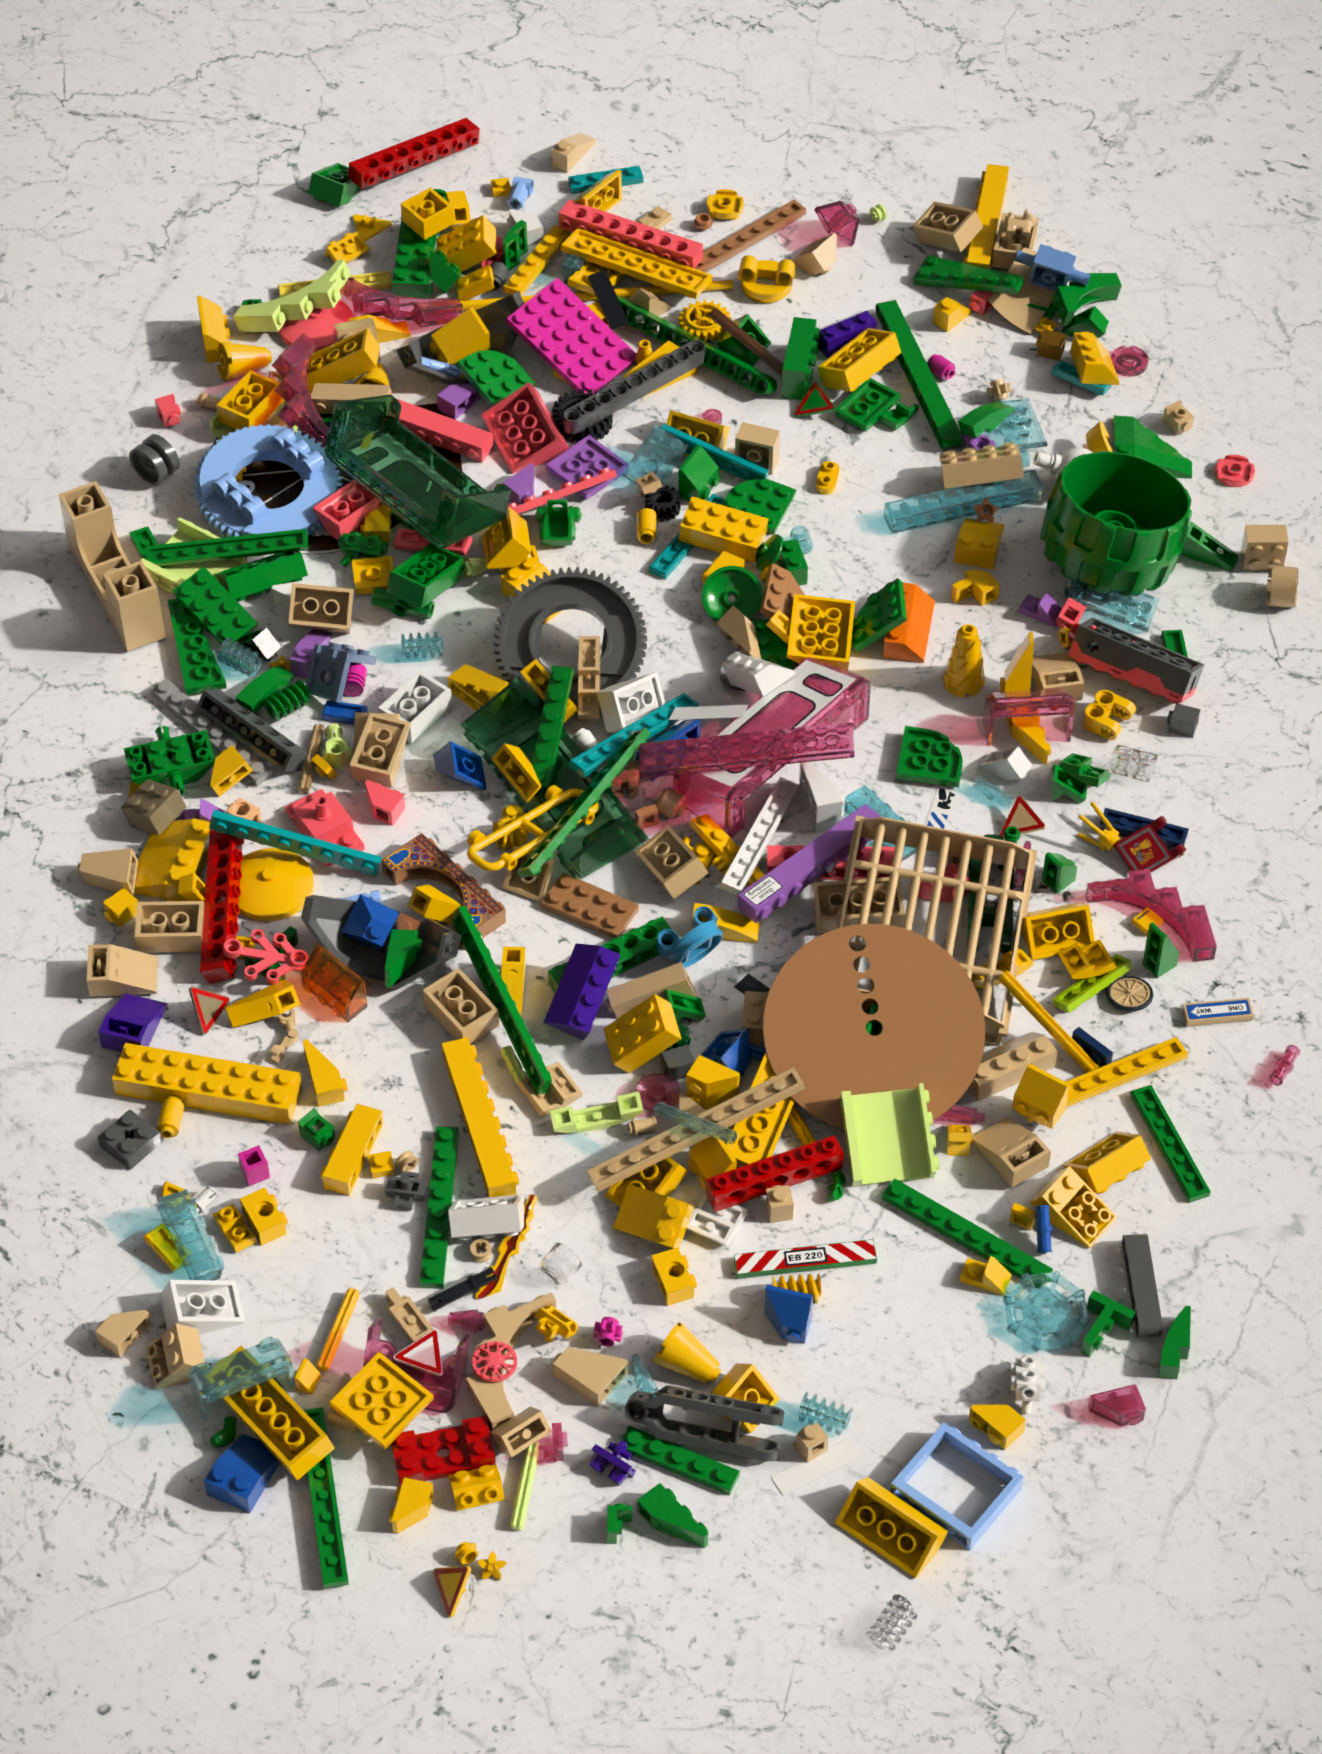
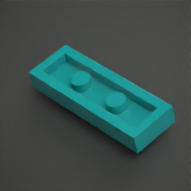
(1068, 372)

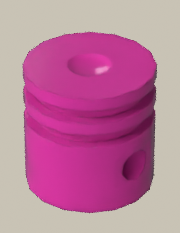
(355, 680)

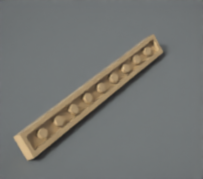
(682, 1137)

